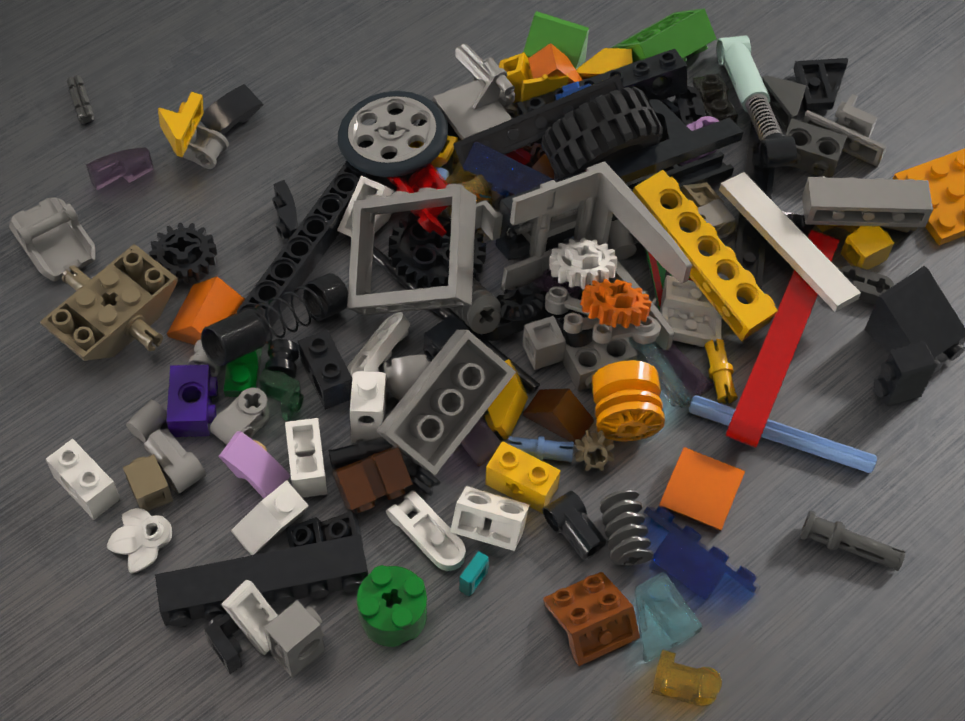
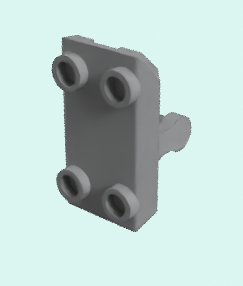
(53, 237)

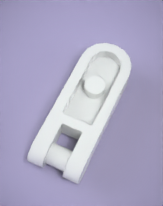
(380, 345)
(428, 532)

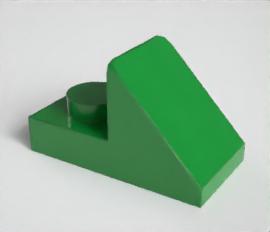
(242, 374)

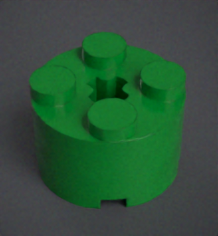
(393, 587)

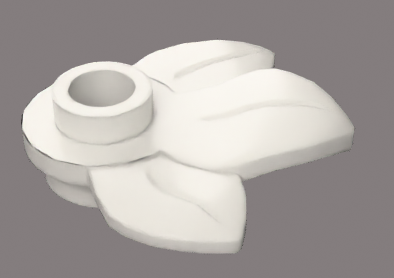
(135, 538)

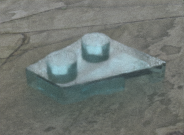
(663, 616)

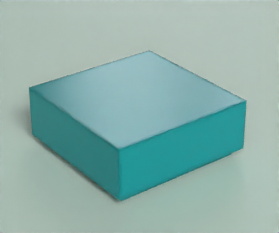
(474, 574)

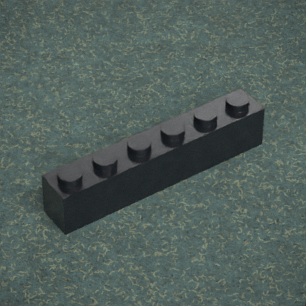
(278, 575)

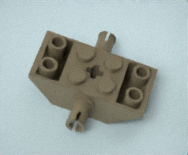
(113, 306)

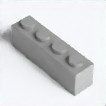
(867, 202)

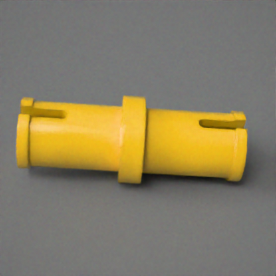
(720, 371)

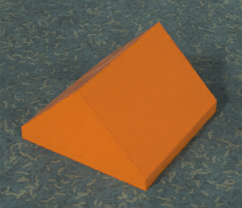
(203, 306)

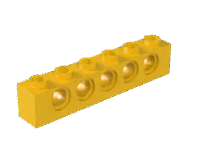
(721, 293)

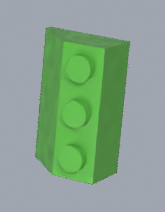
(681, 30)

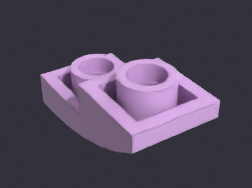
(254, 464)

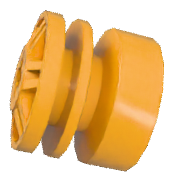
(627, 401)

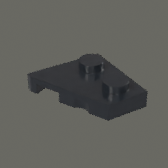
(821, 81)

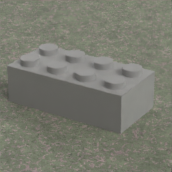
(446, 401)

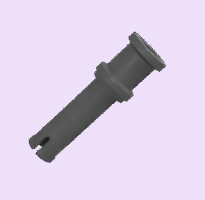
(836, 536)

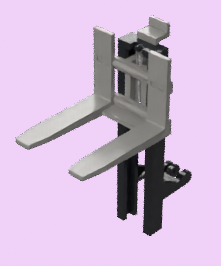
(594, 197)

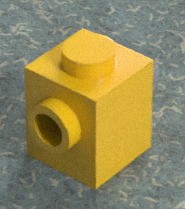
(517, 71)

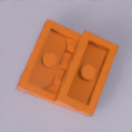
(702, 488)

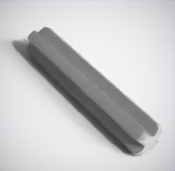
(474, 65)

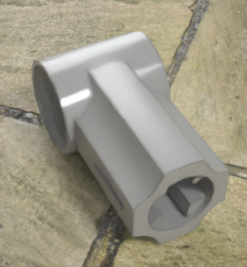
(178, 466)

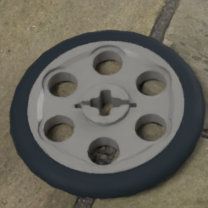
(408, 159)

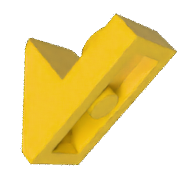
(181, 126)

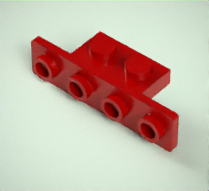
(424, 178)

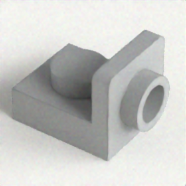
(855, 118)

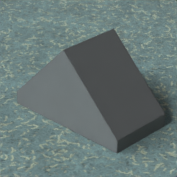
(784, 99)

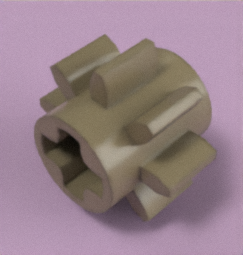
(591, 442)

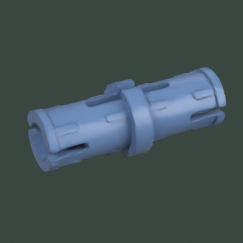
(544, 448)

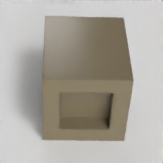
(147, 483)

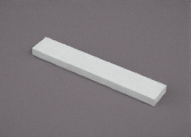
(790, 242)

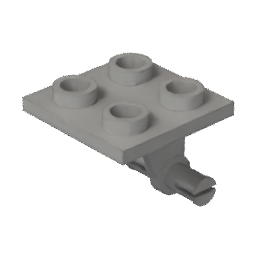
(476, 104)

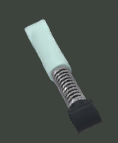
(774, 146)

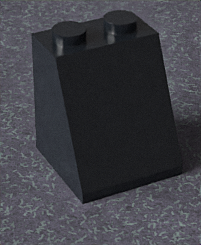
(917, 312)

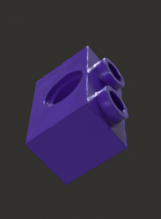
(185, 384)

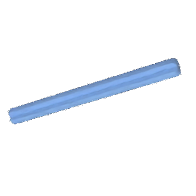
(790, 436)

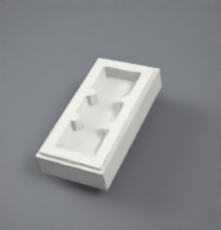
(250, 613)

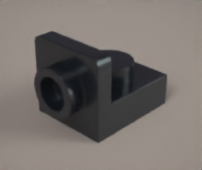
(222, 641)

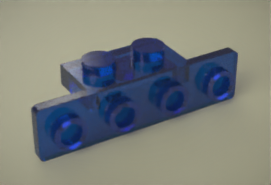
(502, 171)
(693, 561)

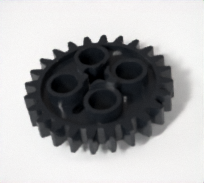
(425, 254)

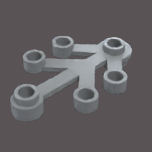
(559, 302)

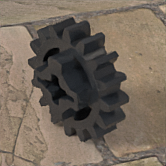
(185, 251)

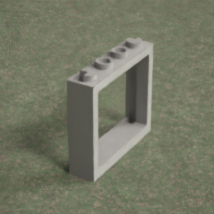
(460, 260)

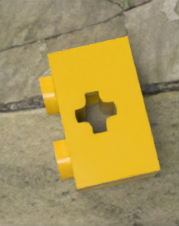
(522, 477)

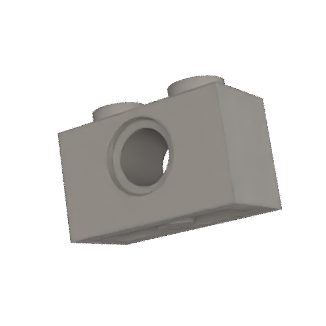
(295, 637)

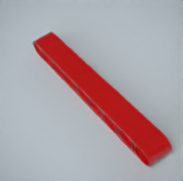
(777, 352)

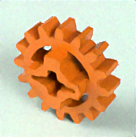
(615, 303)

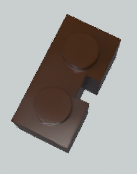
(372, 478)

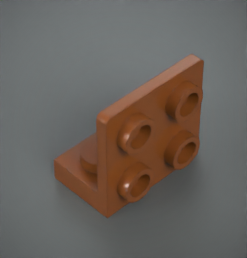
(594, 617)

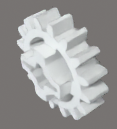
(582, 262)

